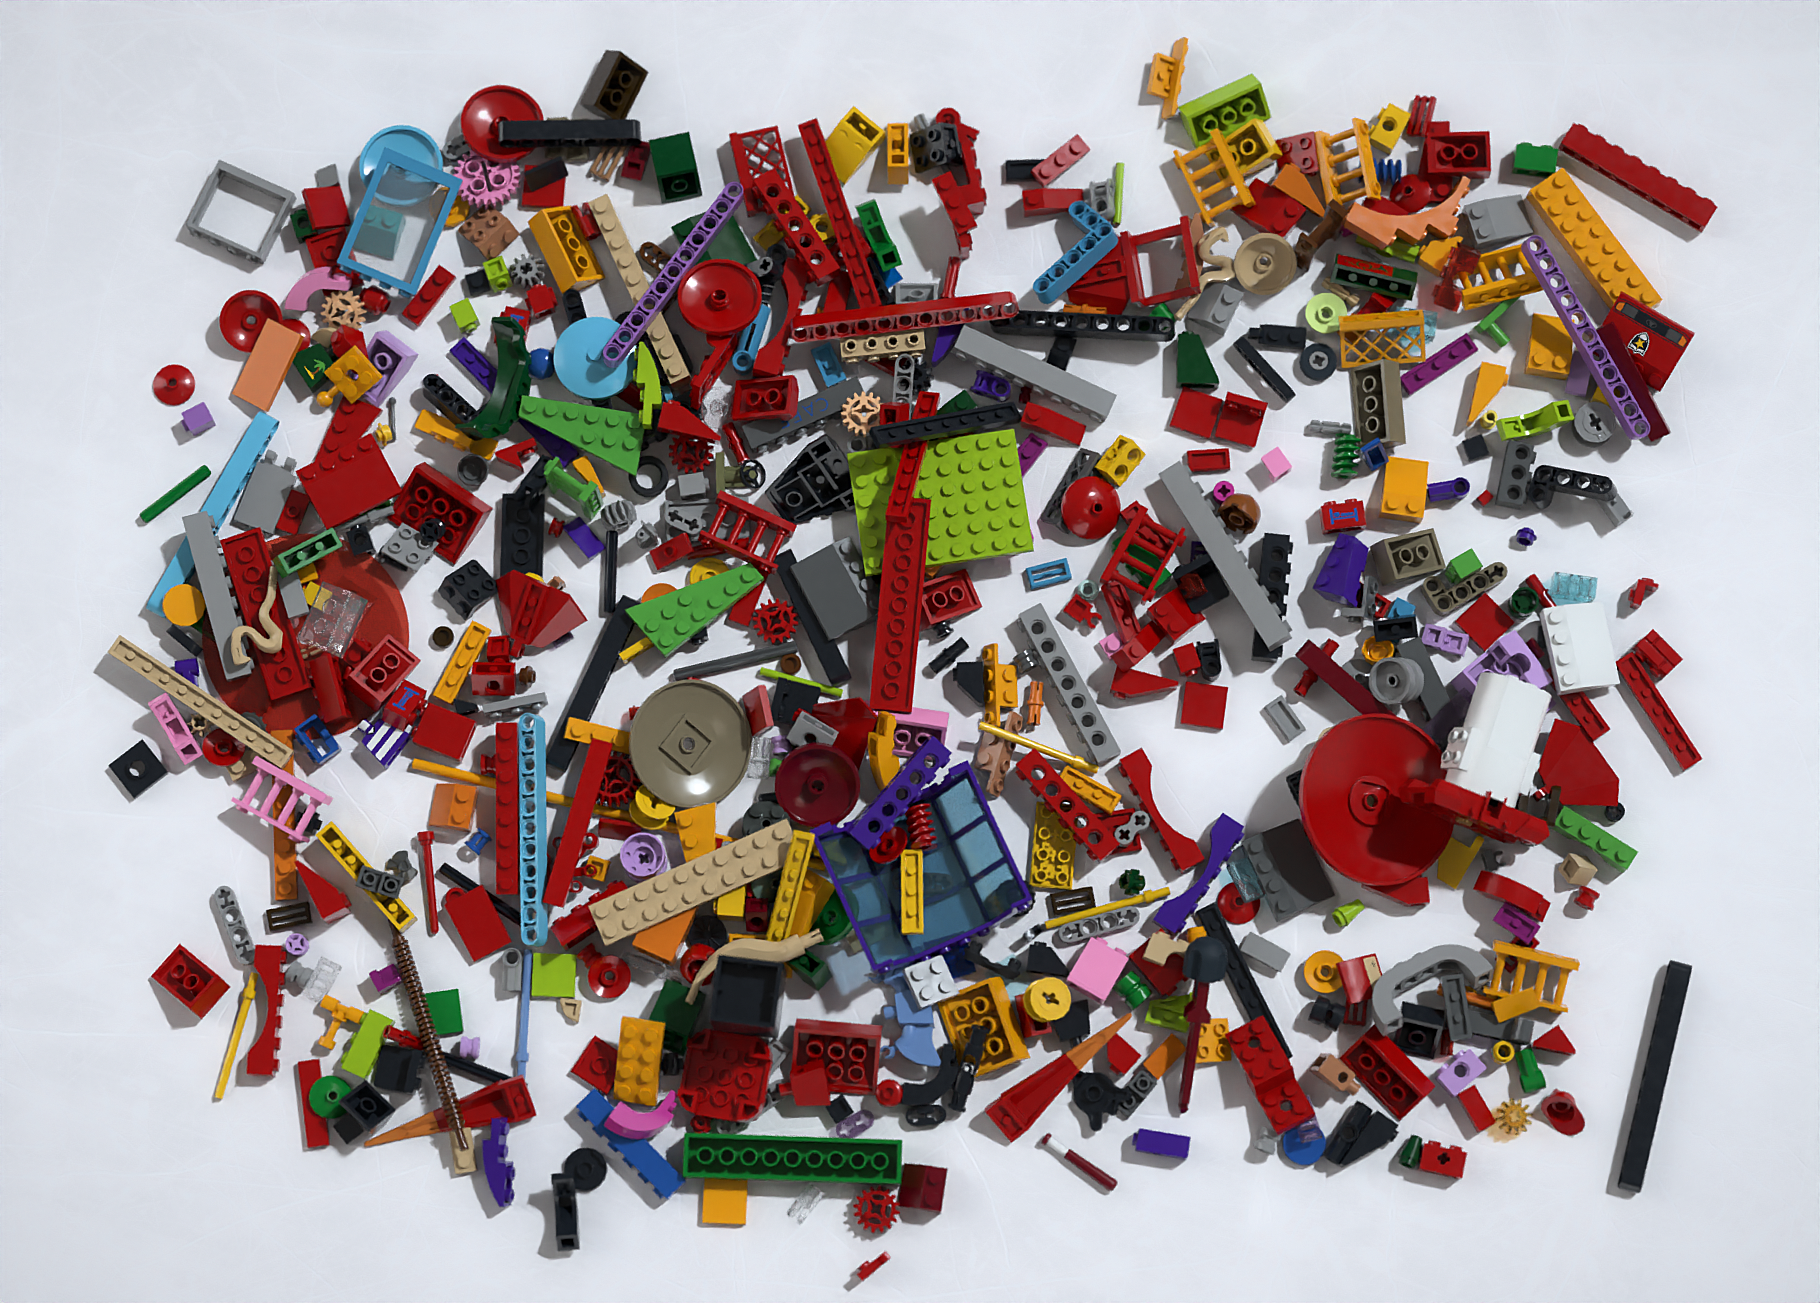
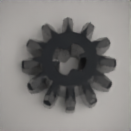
(923, 379)

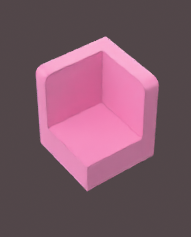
(1276, 464)

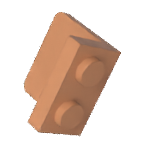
(489, 231)

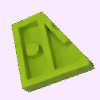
(1169, 1013)

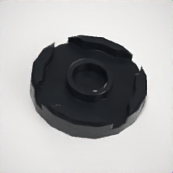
(587, 1167)

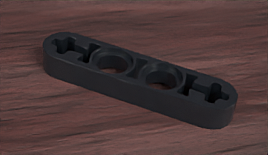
(1264, 369)

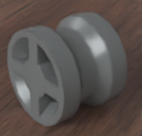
(1025, 661)

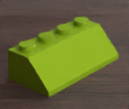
(1224, 109)

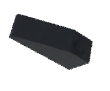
(1374, 1135)

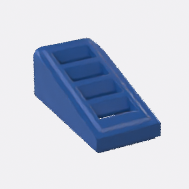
(1374, 454)

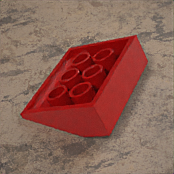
(348, 482)
(433, 495)
(847, 1050)

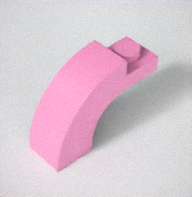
(312, 281)
(175, 728)

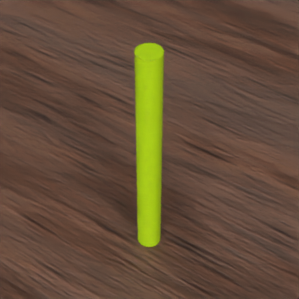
(824, 688)

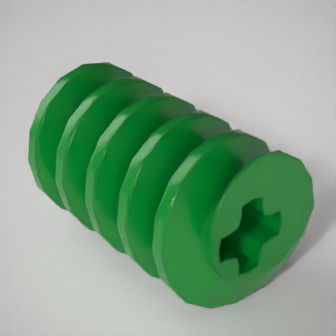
(1345, 456)

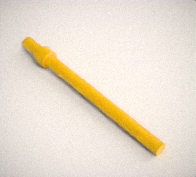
(1076, 762)
(1148, 896)
(248, 994)

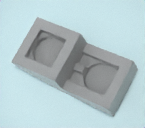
(1265, 952)

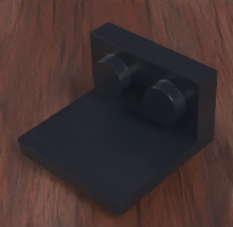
(935, 147)
(791, 696)

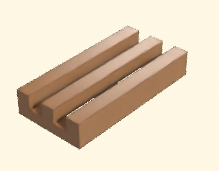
(593, 170)

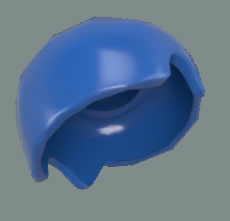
(542, 364)

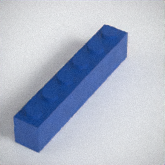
(636, 1151)

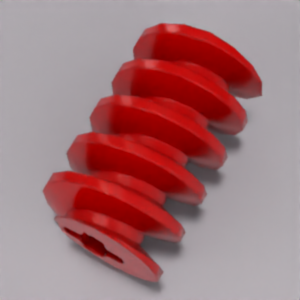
(919, 827)

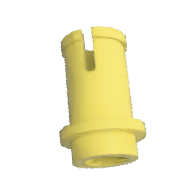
(1487, 424)

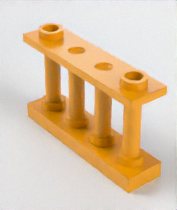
(1328, 162)
(1234, 178)
(1499, 290)
(1544, 959)

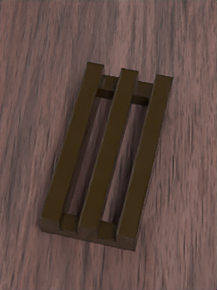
(1071, 901)
(307, 913)

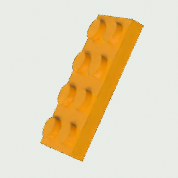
(639, 1061)

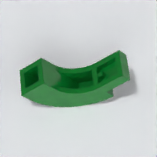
(877, 236)

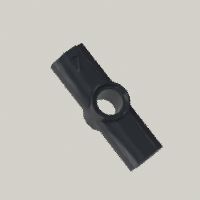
(1340, 1145)

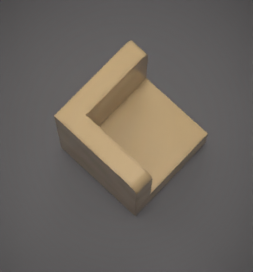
(1577, 869)

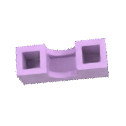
(1514, 650)

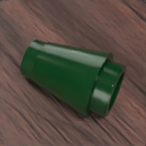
(1411, 1151)

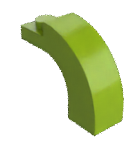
(1535, 423)

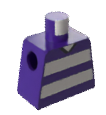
(383, 740)

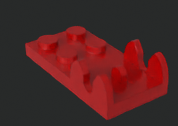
(712, 366)

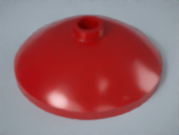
(236, 311)
(1079, 507)

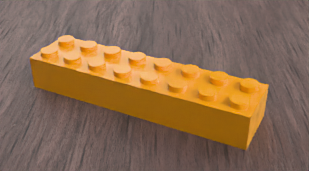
(1589, 241)

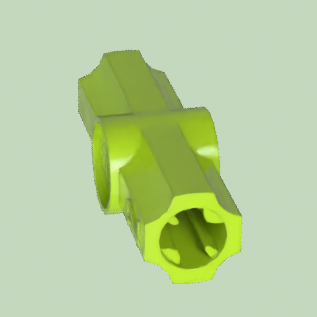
(1399, 249)

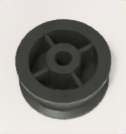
(762, 815)

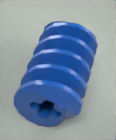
(1386, 171)

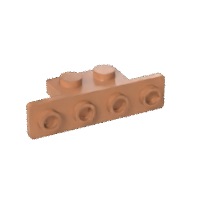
(996, 754)

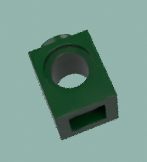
(302, 233)

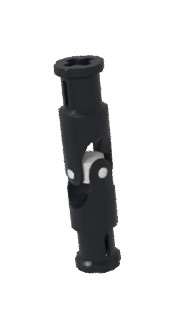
(965, 1080)

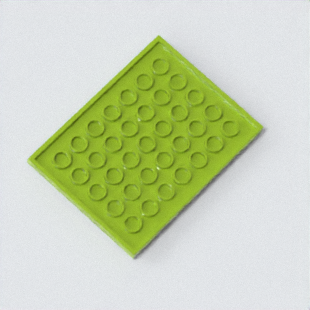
(973, 496)

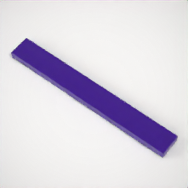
(486, 375)

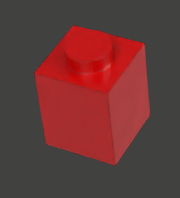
(1186, 660)

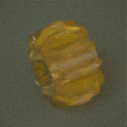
(1520, 1113)

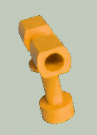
(341, 1014)

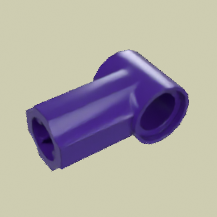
(1445, 490)
(188, 669)

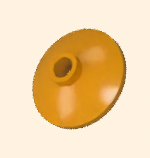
(1312, 971)

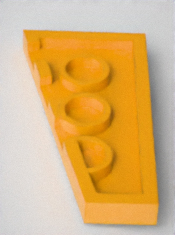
(697, 830)

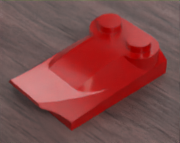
(765, 398)

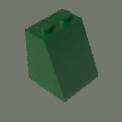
(675, 167)
(678, 1015)

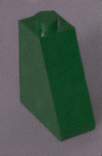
(1193, 363)

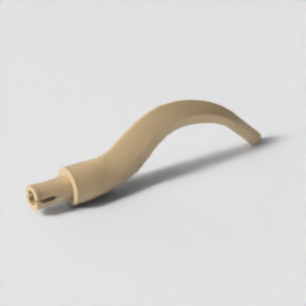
(756, 949)

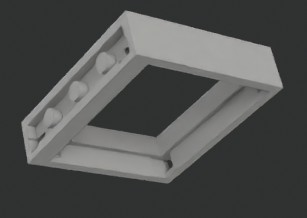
(221, 169)

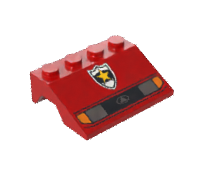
(1650, 337)

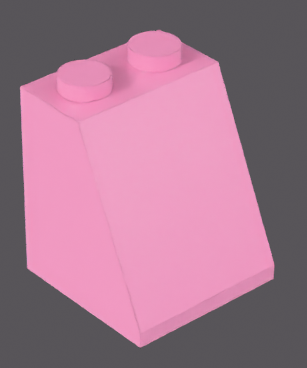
(1097, 970)

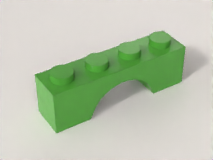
(1604, 844)

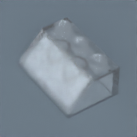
(332, 619)

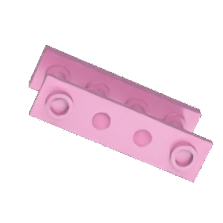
(299, 788)

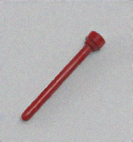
(426, 840)

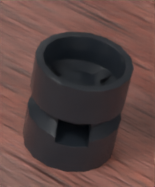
(1320, 1010)

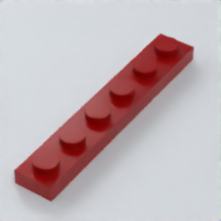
(1658, 711)

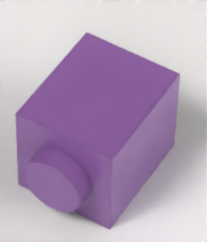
(197, 419)

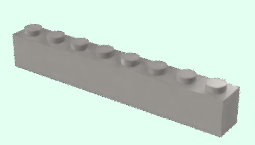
(1034, 374)
(216, 591)

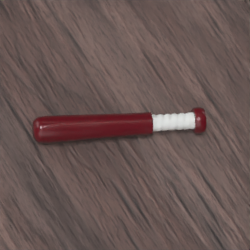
(1085, 1166)

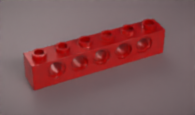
(772, 183)
(1035, 761)

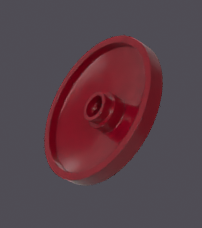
(817, 784)

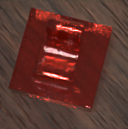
(1193, 586)

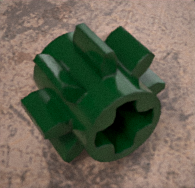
(1132, 882)

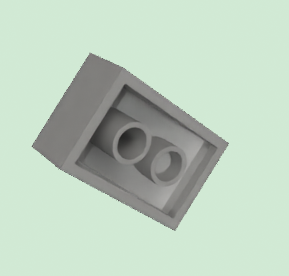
(1496, 221)

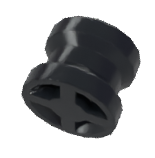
(428, 532)

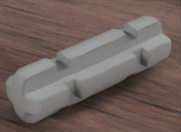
(1329, 427)

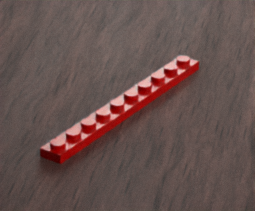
(839, 214)

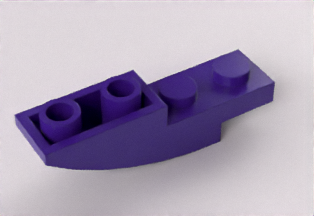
(497, 1170)

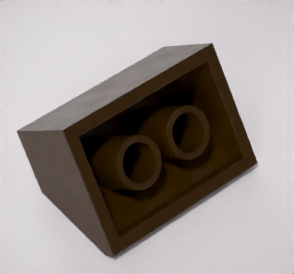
(614, 86)

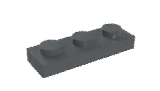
(1456, 1007)

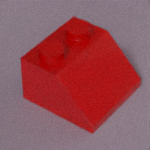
(1174, 616)

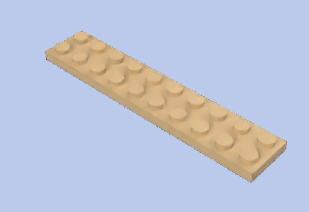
(692, 883)

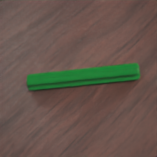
(175, 493)

